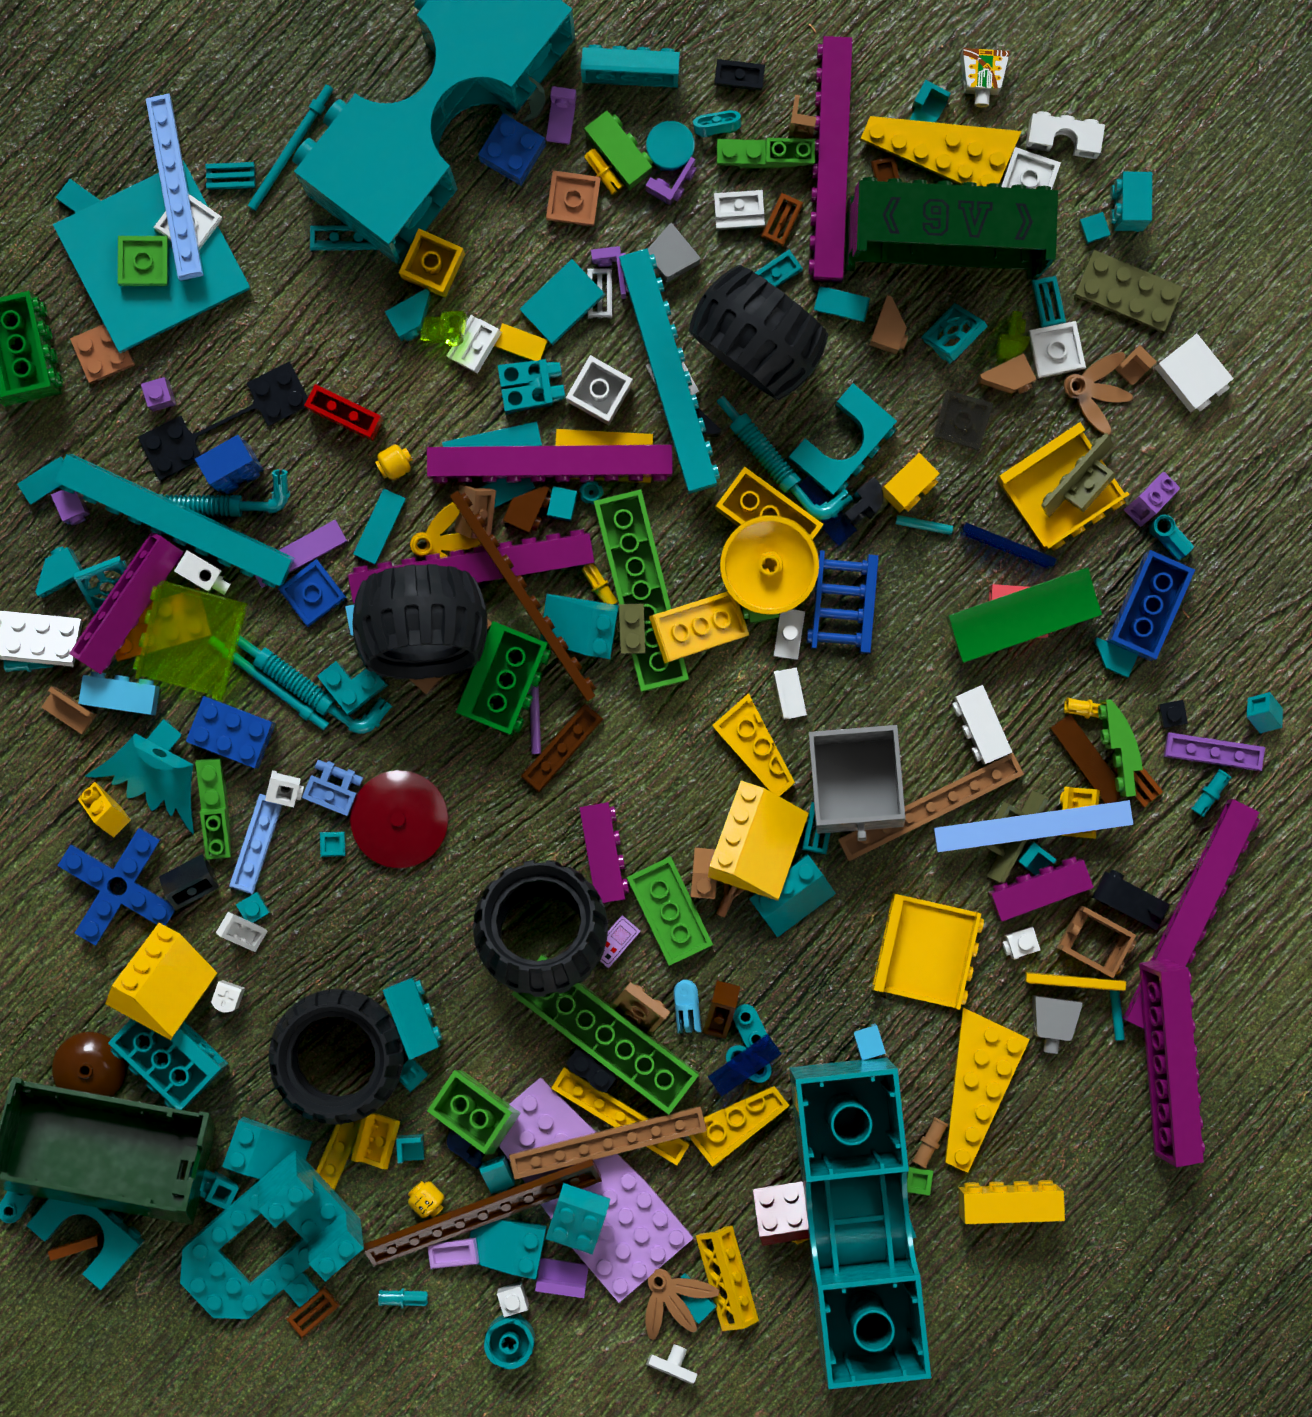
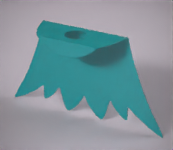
(152, 771)

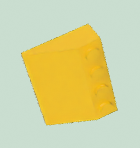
(758, 841)
(161, 982)

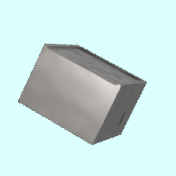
(857, 779)

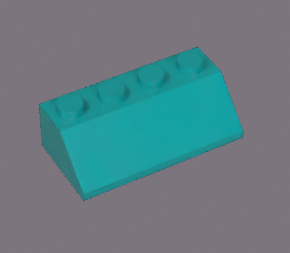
(630, 67)

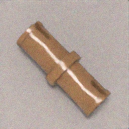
(930, 1142)

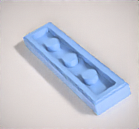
(255, 845)

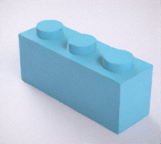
(119, 693)

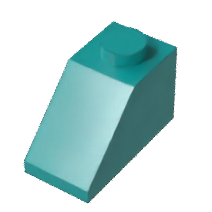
(409, 315)
(57, 571)
(497, 1174)

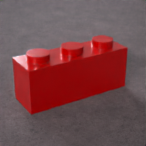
(344, 412)

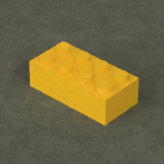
(754, 497)
(1011, 1202)

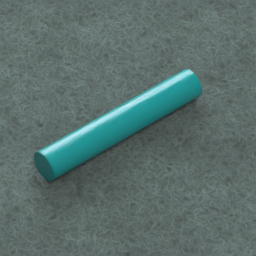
(924, 525)
(1117, 1015)

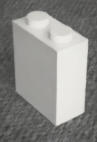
(1194, 374)

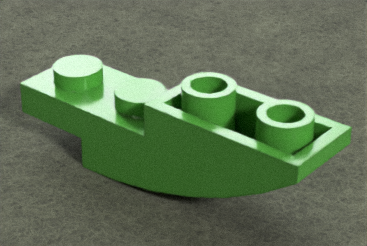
(765, 153)
(1119, 736)
(214, 808)

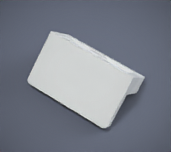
(789, 693)

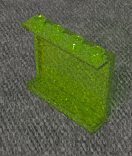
(190, 638)

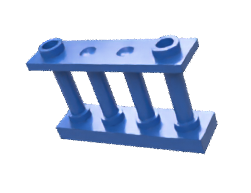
(863, 616)

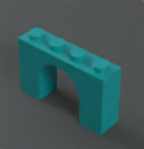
(833, 473)
(119, 1239)

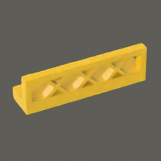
(732, 1278)

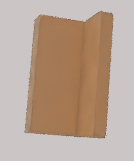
(801, 125)
(483, 503)
(68, 710)

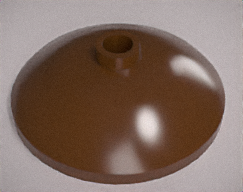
(89, 1050)

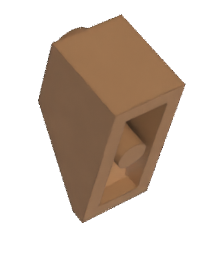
(889, 329)
(1010, 376)
(702, 885)

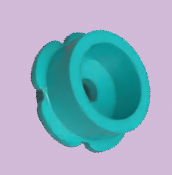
(585, 488)

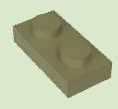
(632, 628)

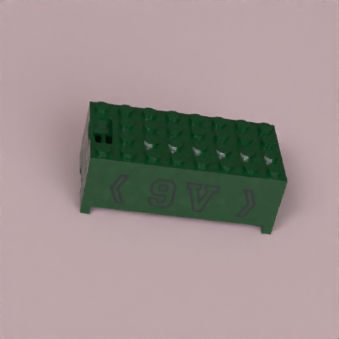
(952, 225)
(103, 1151)

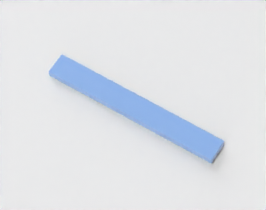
(174, 187)
(1033, 826)

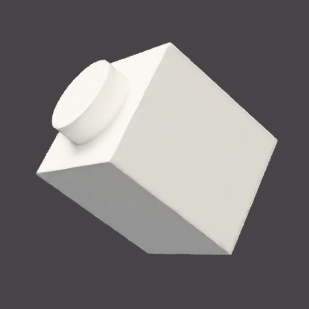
(512, 1299)

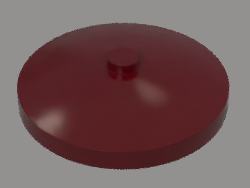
(399, 819)

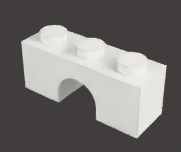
(1085, 134)

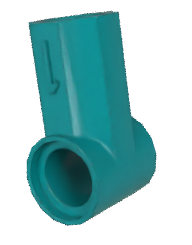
(1173, 538)

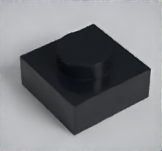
(1172, 713)

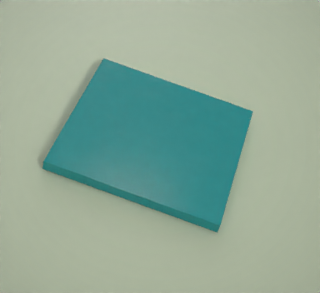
(144, 312)

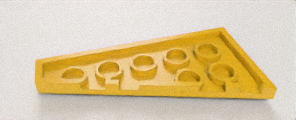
(944, 149)
(982, 1075)

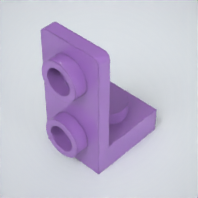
(561, 115)
(661, 189)
(605, 257)
(1152, 499)

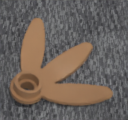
(1088, 389)
(676, 1306)

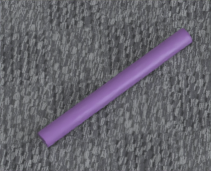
(535, 722)

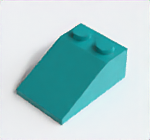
(583, 624)
(259, 1148)
(510, 1246)

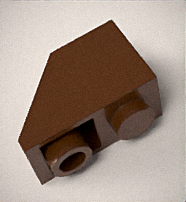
(525, 510)

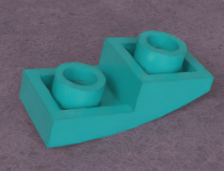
(842, 304)
(41, 482)

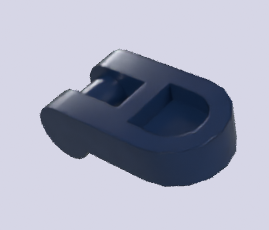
(460, 1146)

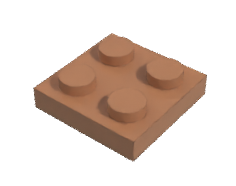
(573, 198)
(99, 354)

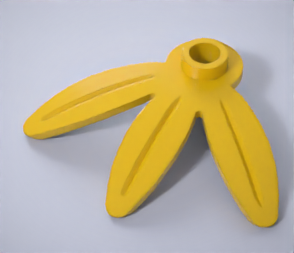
(437, 542)

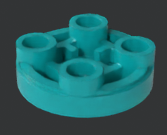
(670, 145)

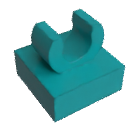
(412, 1074)

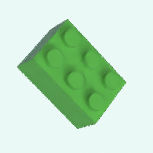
(473, 1112)

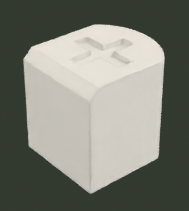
(227, 996)

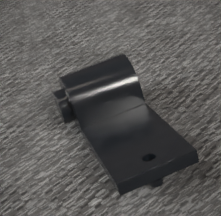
(1130, 899)

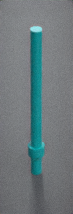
(316, 108)
(305, 711)

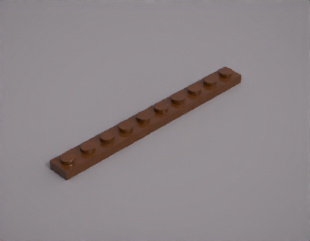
(518, 585)
(480, 1213)

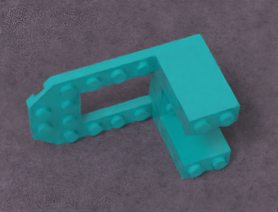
(289, 1193)

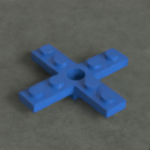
(100, 876)

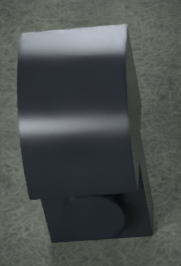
(868, 502)

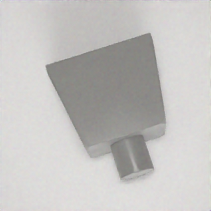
(673, 254)
(1054, 1020)

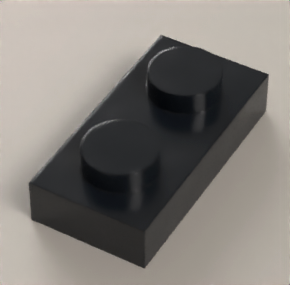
(739, 75)

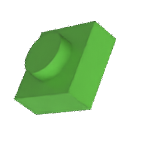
(919, 1180)

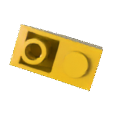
(104, 810)

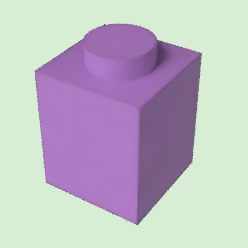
(158, 394)
(70, 506)

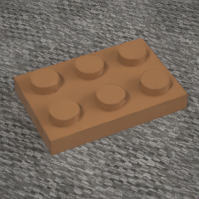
(640, 1008)

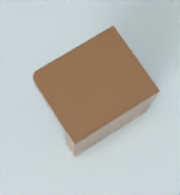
(1136, 365)

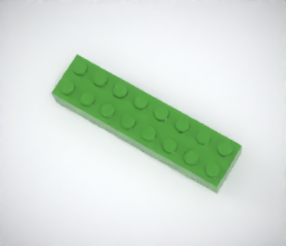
(638, 580)
(615, 1043)

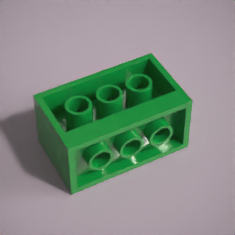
(26, 351)
(487, 675)

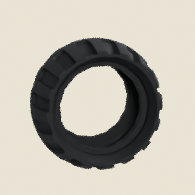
(758, 332)
(419, 622)
(525, 883)
(286, 1067)

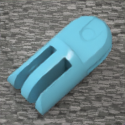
(687, 1000)

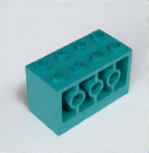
(185, 1052)

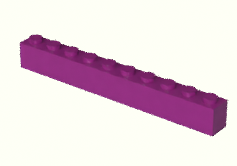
(831, 159)
(549, 462)
(527, 558)
(1201, 893)

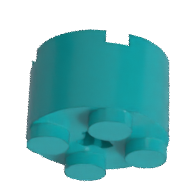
(503, 1353)

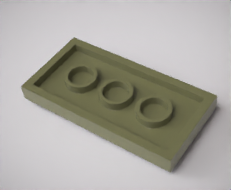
(1128, 291)

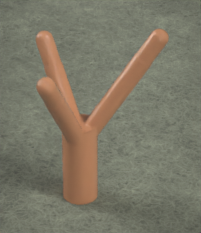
(729, 895)

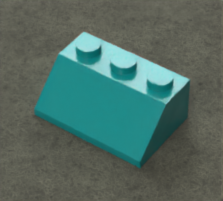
(801, 894)
(412, 1017)

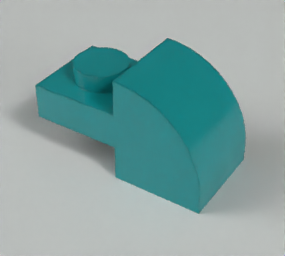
(217, 1188)

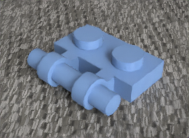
(331, 795)

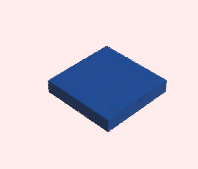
(312, 593)

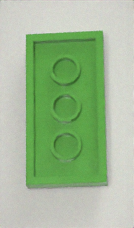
(669, 910)

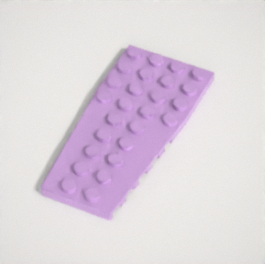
(638, 1225)

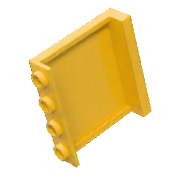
(1040, 474)
(927, 951)

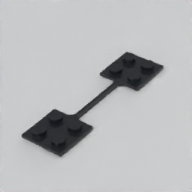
(174, 446)

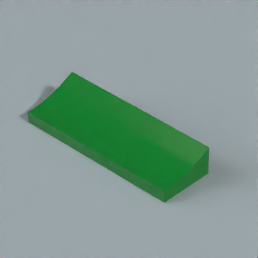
(1024, 615)

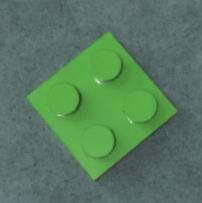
(143, 260)

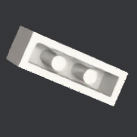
(981, 725)

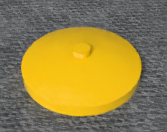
(769, 564)

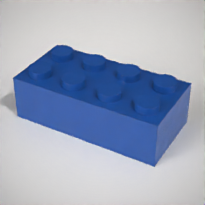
(1150, 605)

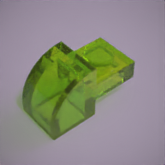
(445, 329)
(1013, 344)

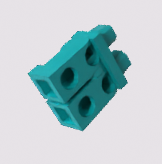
(528, 385)

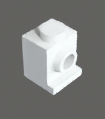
(278, 795)

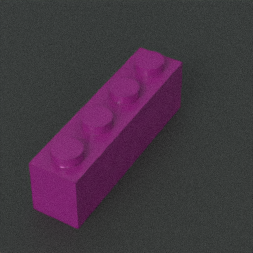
(602, 851)
(1040, 889)

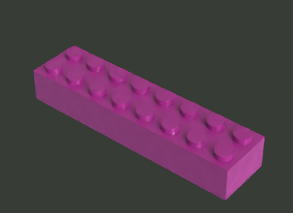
(1171, 1062)

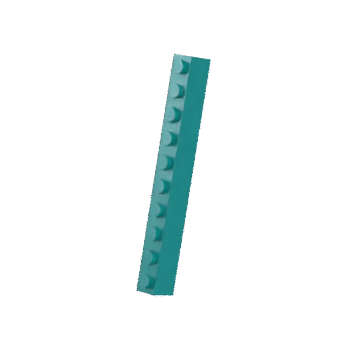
(668, 372)
(174, 519)

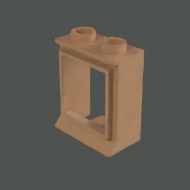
(1124, 944)

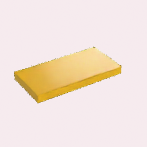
(583, 437)
(698, 626)

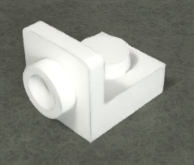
(1020, 943)

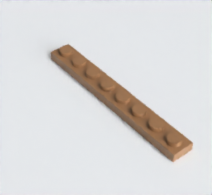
(937, 804)
(607, 1142)

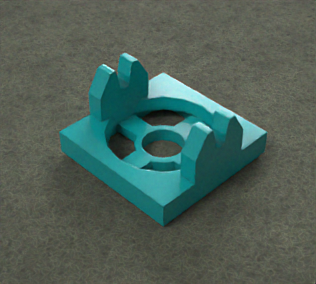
(947, 321)
(82, 579)

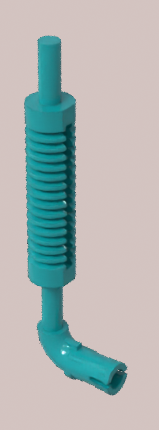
(777, 467)
(234, 505)
(310, 692)

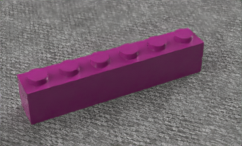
(126, 603)

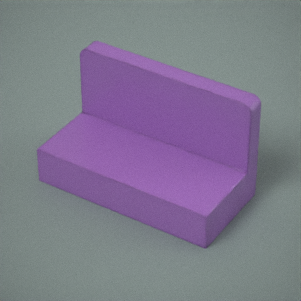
(562, 1277)

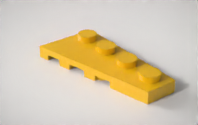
(751, 741)
(737, 1123)

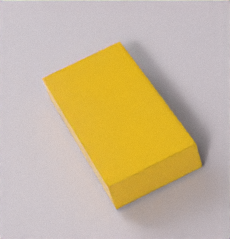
(521, 343)

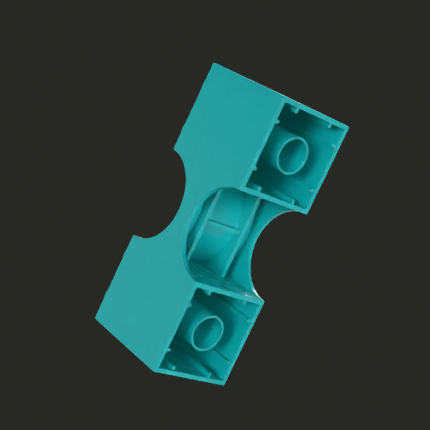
(383, 161)
(859, 1223)

